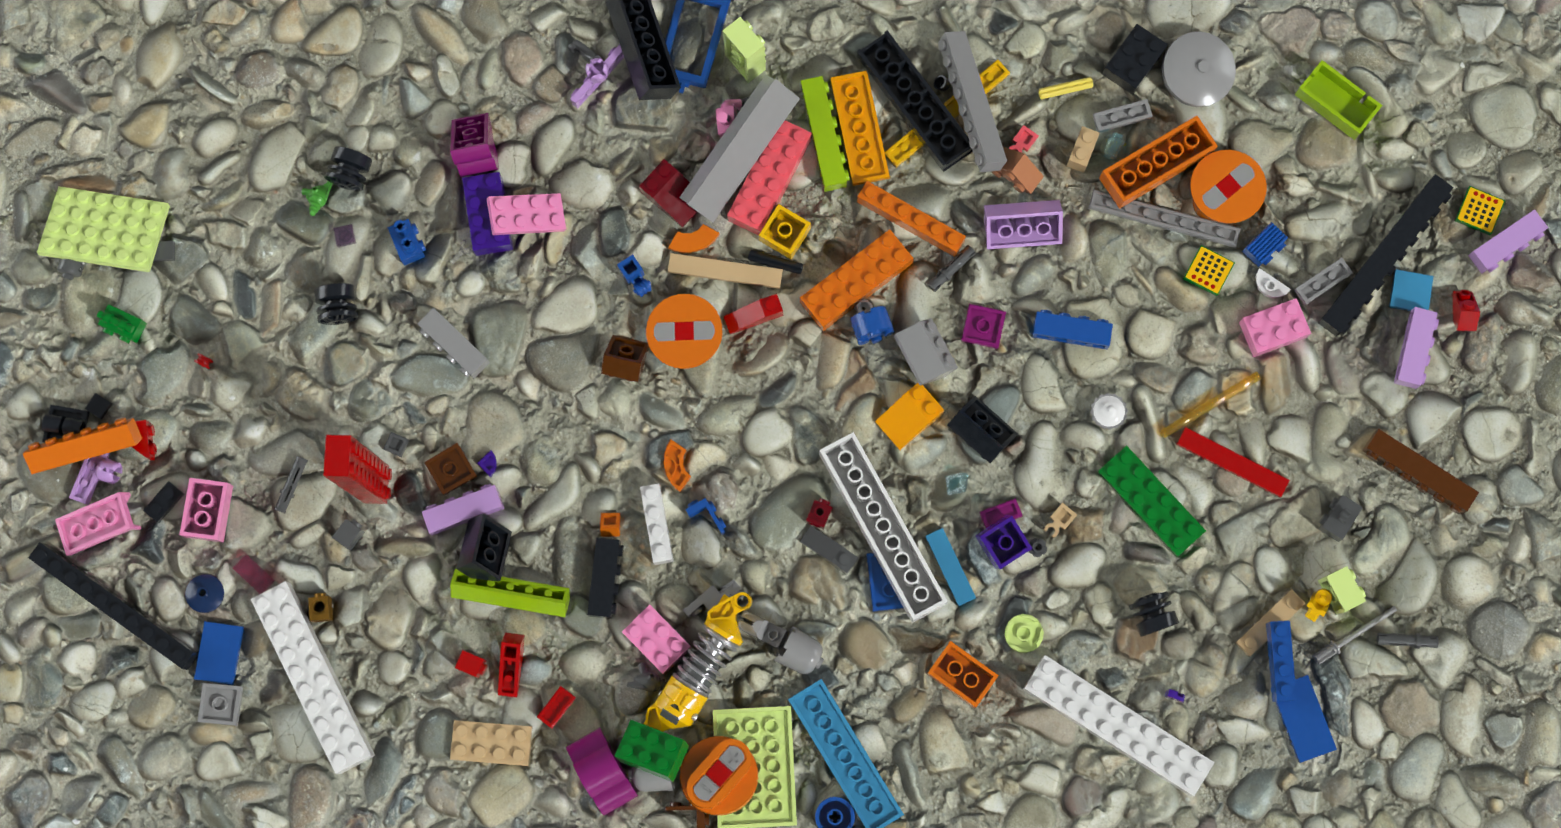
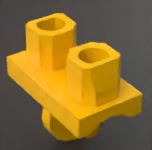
(1318, 604)

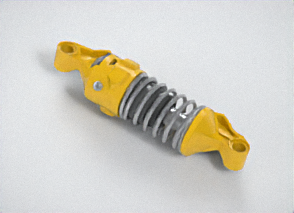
(689, 688)

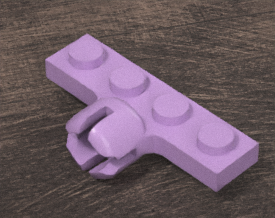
(596, 73)
(92, 471)

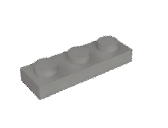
(1122, 116)
(1323, 281)

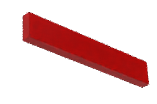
(1233, 462)

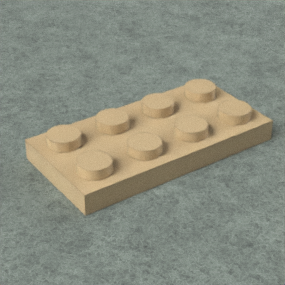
(491, 743)

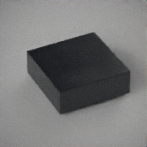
(98, 406)

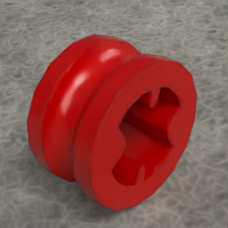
(203, 361)

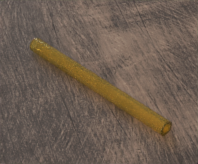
(1210, 404)

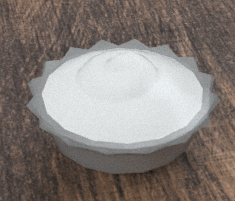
(1109, 411)

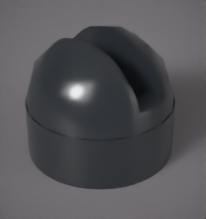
(941, 83)

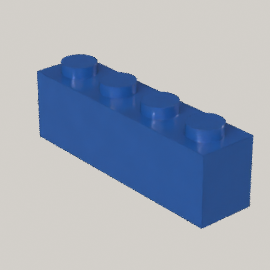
(1072, 330)
(1281, 661)

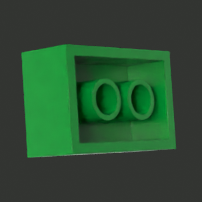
(651, 750)

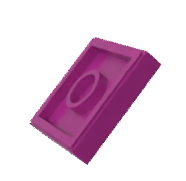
(983, 326)

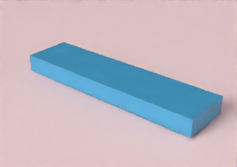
(950, 567)

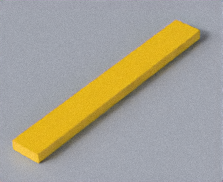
(910, 142)

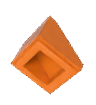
(610, 524)

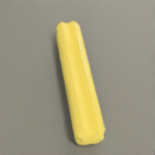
(1065, 88)

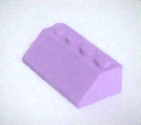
(1023, 224)

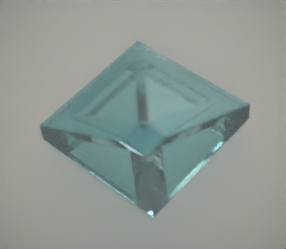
(956, 483)

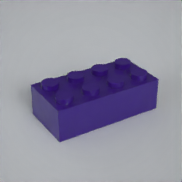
(476, 192)

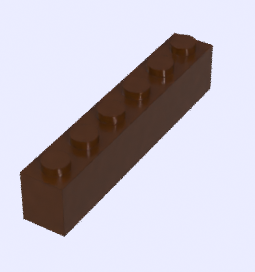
(1420, 471)

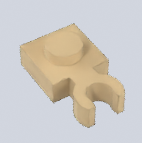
(1061, 518)

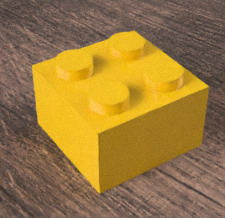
(784, 231)

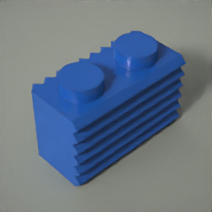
(1265, 244)

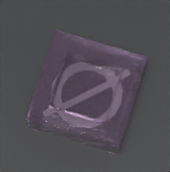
(344, 235)

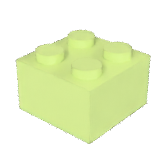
(1343, 589)

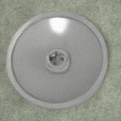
(1198, 69)

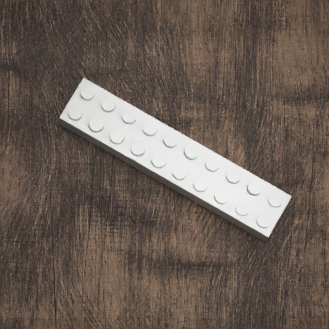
(883, 527)
(312, 677)
(1118, 726)

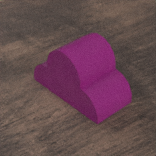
(473, 145)
(601, 772)

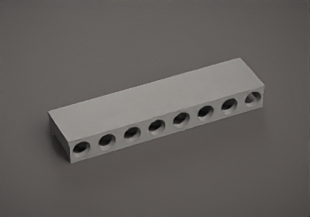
(739, 147)

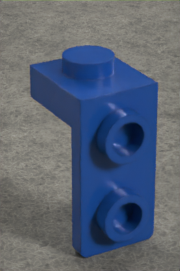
(696, 507)

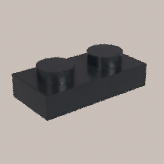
(163, 502)

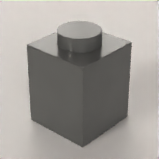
(348, 534)

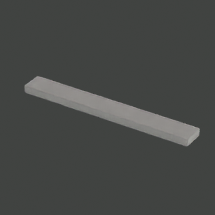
(1167, 219)

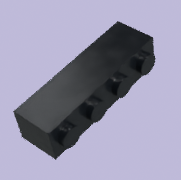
(604, 578)

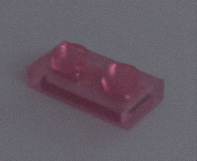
(253, 574)

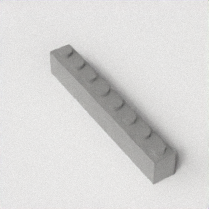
(972, 101)

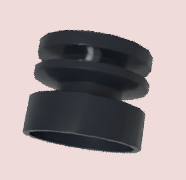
(348, 168)
(336, 303)
(1153, 613)

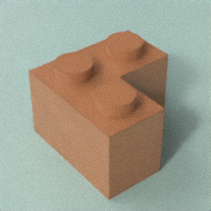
(1020, 171)

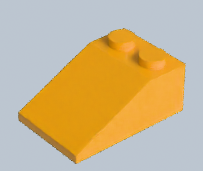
(910, 416)

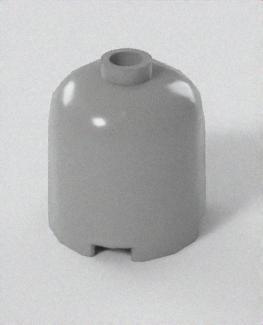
(800, 652)
(648, 782)

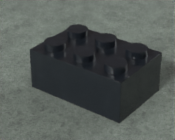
(1134, 59)

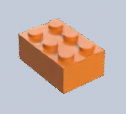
(962, 674)

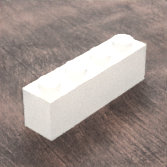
(656, 524)

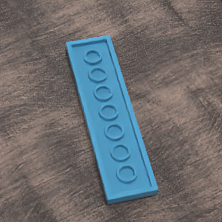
(845, 756)

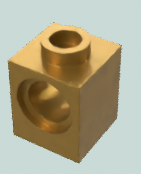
(326, 614)

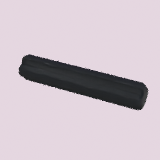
(775, 262)

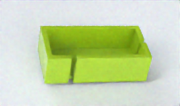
(1337, 100)

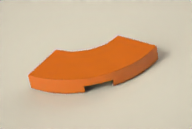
(694, 241)
(674, 466)

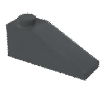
(829, 550)

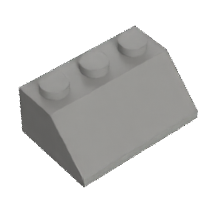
(925, 351)

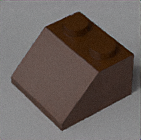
(624, 358)

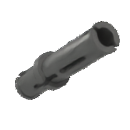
(945, 274)
(290, 485)
(1407, 640)

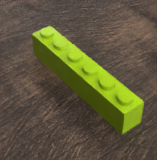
(823, 133)
(512, 594)

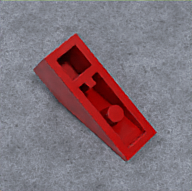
(754, 314)
(510, 664)

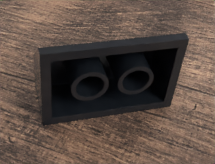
(982, 429)
(484, 549)

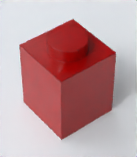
(471, 664)

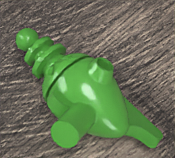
(317, 197)

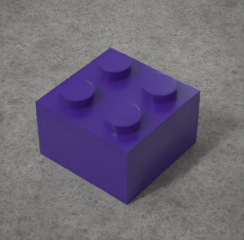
(1003, 542)

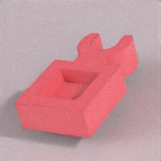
(1024, 139)

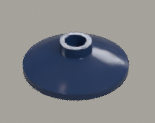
(212, 598)

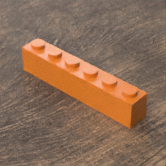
(911, 219)
(83, 445)

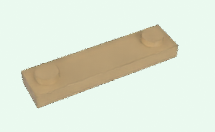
(1281, 611)

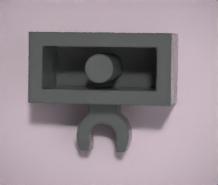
(1340, 518)

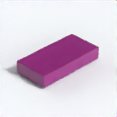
(997, 512)

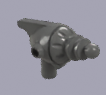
(647, 680)

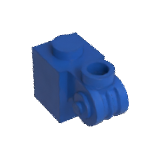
(634, 275)

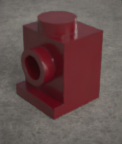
(819, 520)

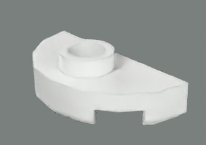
(1269, 285)

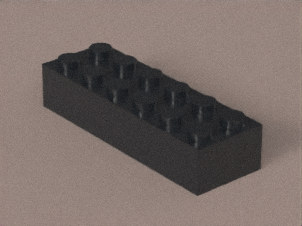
(644, 49)

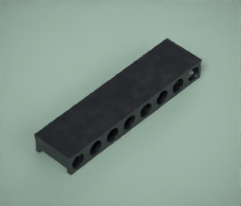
(915, 101)

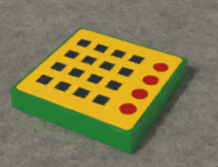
(1479, 210)
(1209, 270)

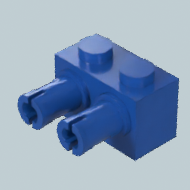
(406, 241)

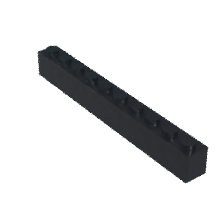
(1385, 256)
(113, 606)

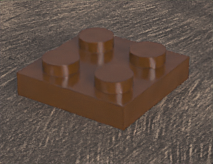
(450, 469)

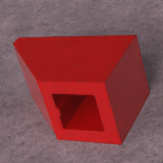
(1465, 310)
(146, 446)

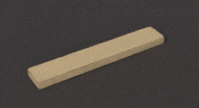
(725, 271)

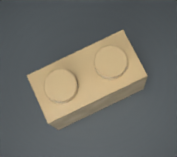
(1083, 149)

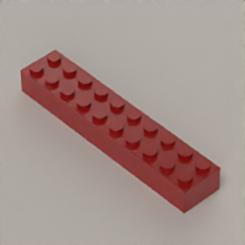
(356, 469)

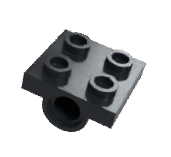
(62, 421)

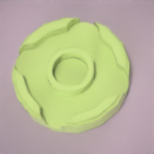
(1023, 633)

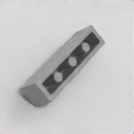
(453, 343)

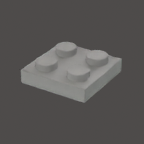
(220, 704)

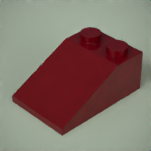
(664, 190)

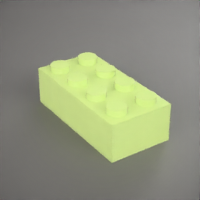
(744, 49)

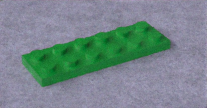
(1151, 501)

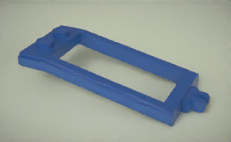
(687, 79)

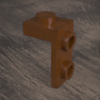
(702, 818)

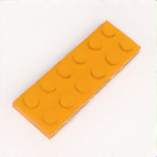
(859, 128)

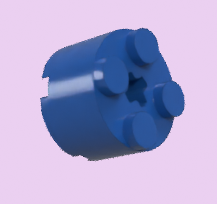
(872, 325)
(843, 809)

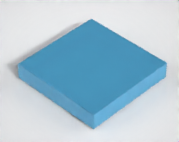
(1410, 290)

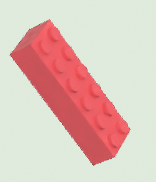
(769, 178)

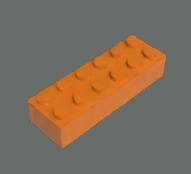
(1158, 162)
(856, 280)

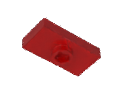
(556, 707)

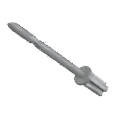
(1333, 648)

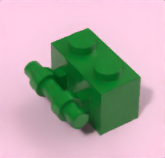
(121, 323)

